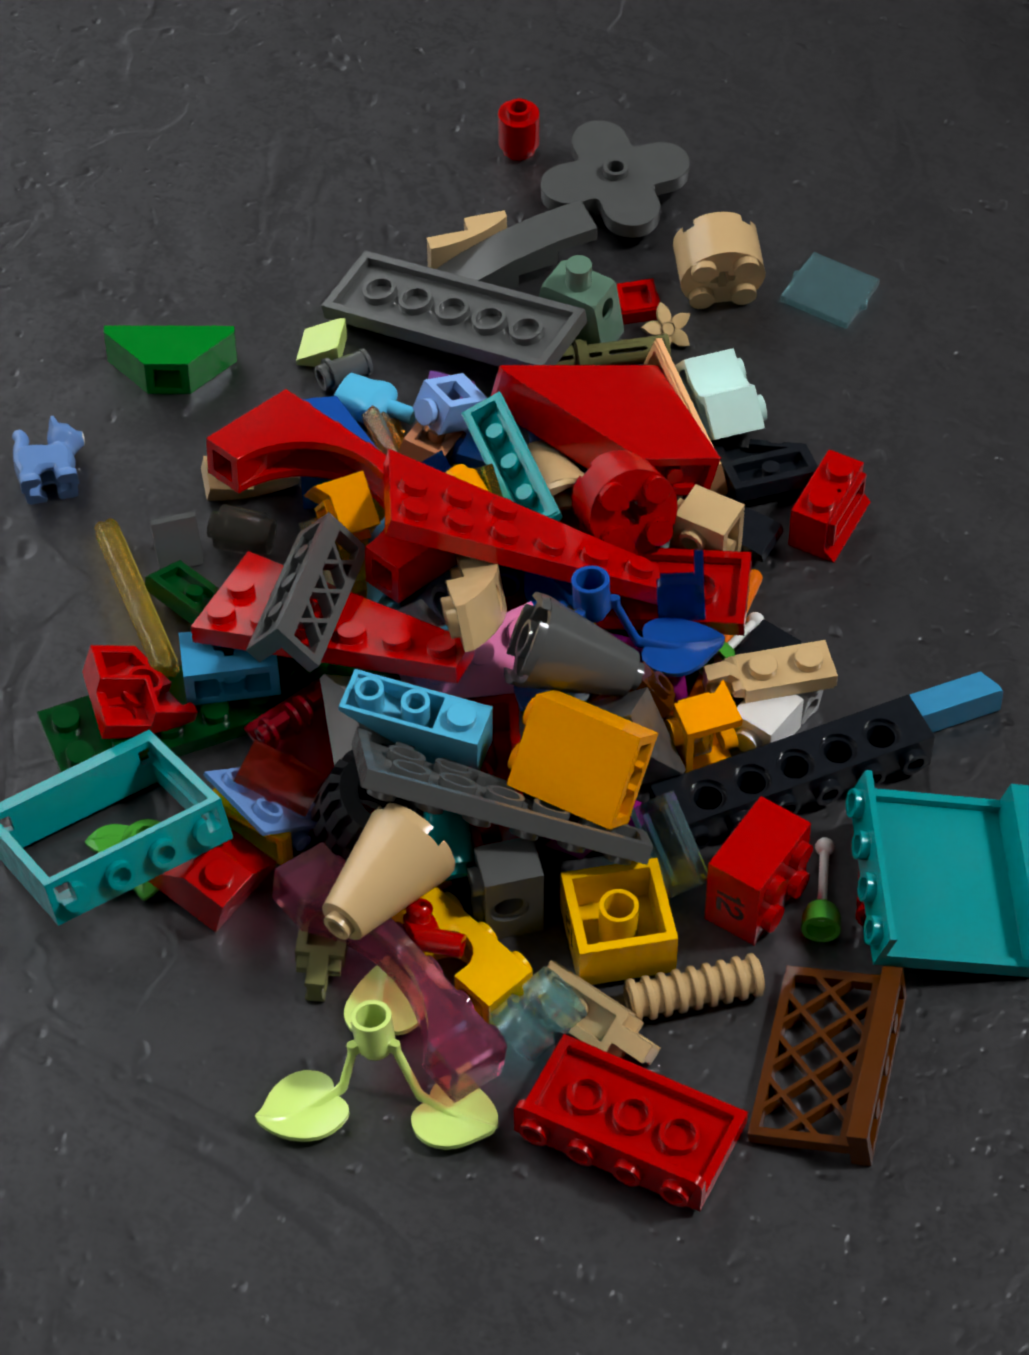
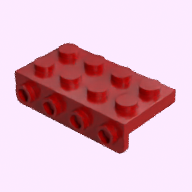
(630, 1122)

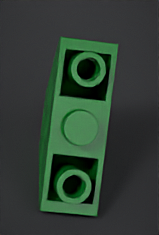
(170, 356)

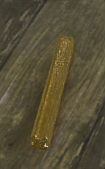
(136, 598)

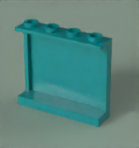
(943, 878)

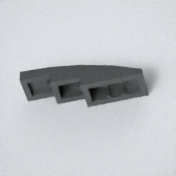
(525, 246)

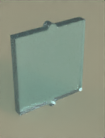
(830, 290)

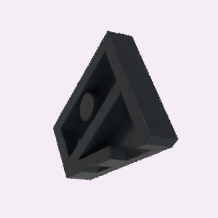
(765, 468)

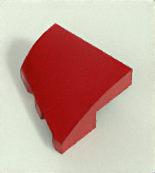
(130, 693)

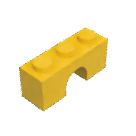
(491, 968)

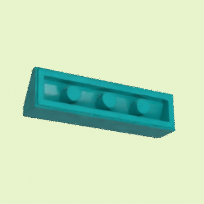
(505, 447)

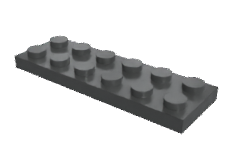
(453, 312)

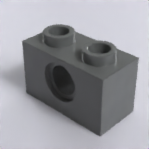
(507, 887)

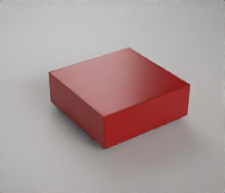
(638, 301)

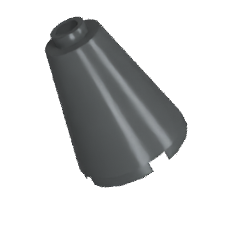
(569, 653)

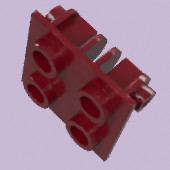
(298, 728)

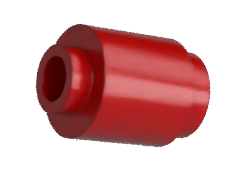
(518, 129)

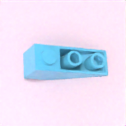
(420, 717)

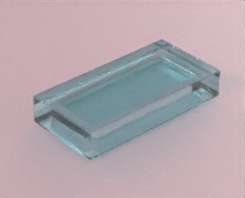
(672, 843)

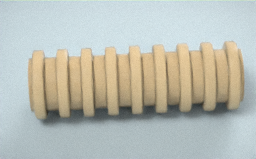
(695, 987)

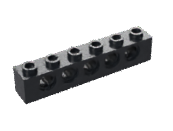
(824, 759)

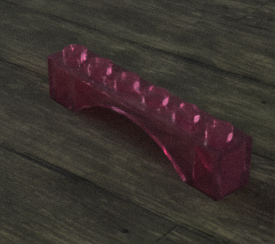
(457, 1042)

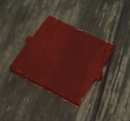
(279, 778)

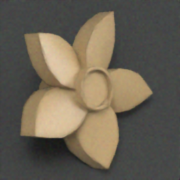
(669, 325)

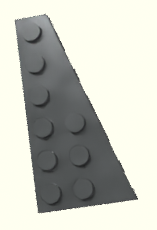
(485, 800)

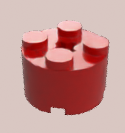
(625, 502)

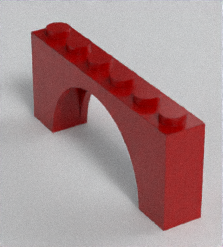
(296, 440)

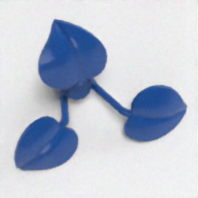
(669, 645)

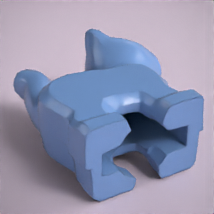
(48, 463)

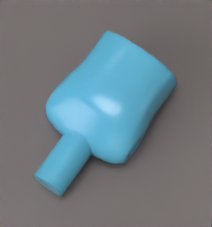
(360, 393)

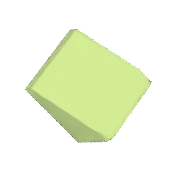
(322, 342)

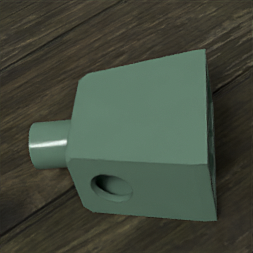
(580, 286)

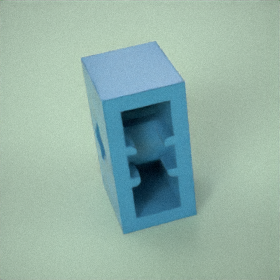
(225, 673)

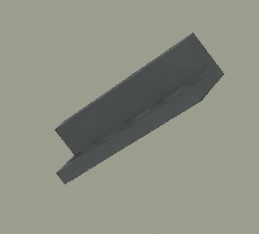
(304, 580)

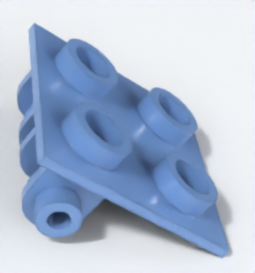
(263, 815)

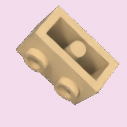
(708, 522)

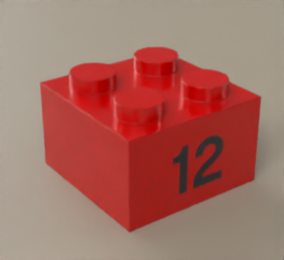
(758, 871)

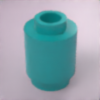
(457, 835)

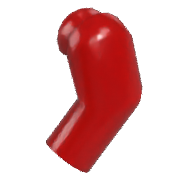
(427, 934)

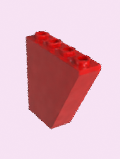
(610, 409)

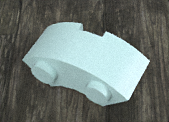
(722, 394)

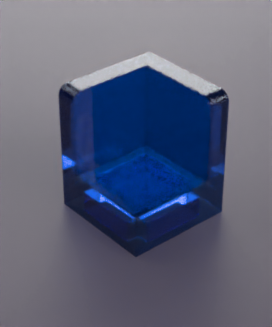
(683, 593)

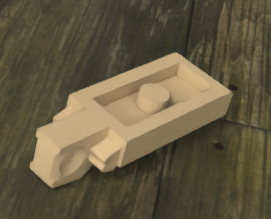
(774, 672)
(607, 1021)

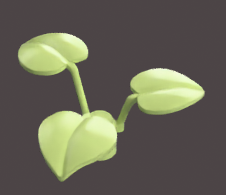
(310, 1107)

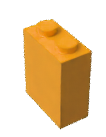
(581, 758)

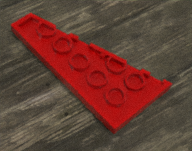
(472, 522)
(364, 637)

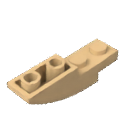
(474, 601)

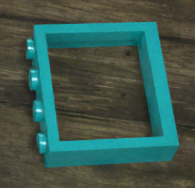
(91, 788)

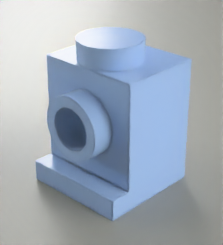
(440, 403)

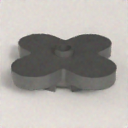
(616, 178)

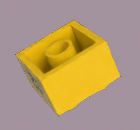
(618, 922)

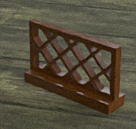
(869, 1077)

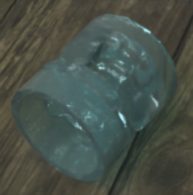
(541, 1011)

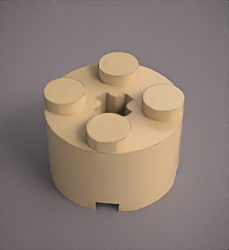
(719, 260)

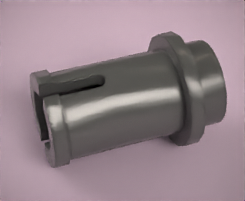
(333, 372)

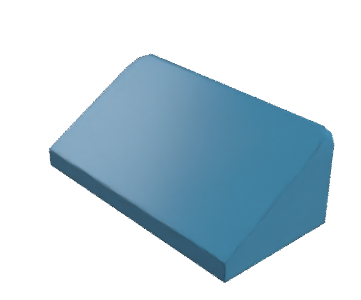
(958, 701)

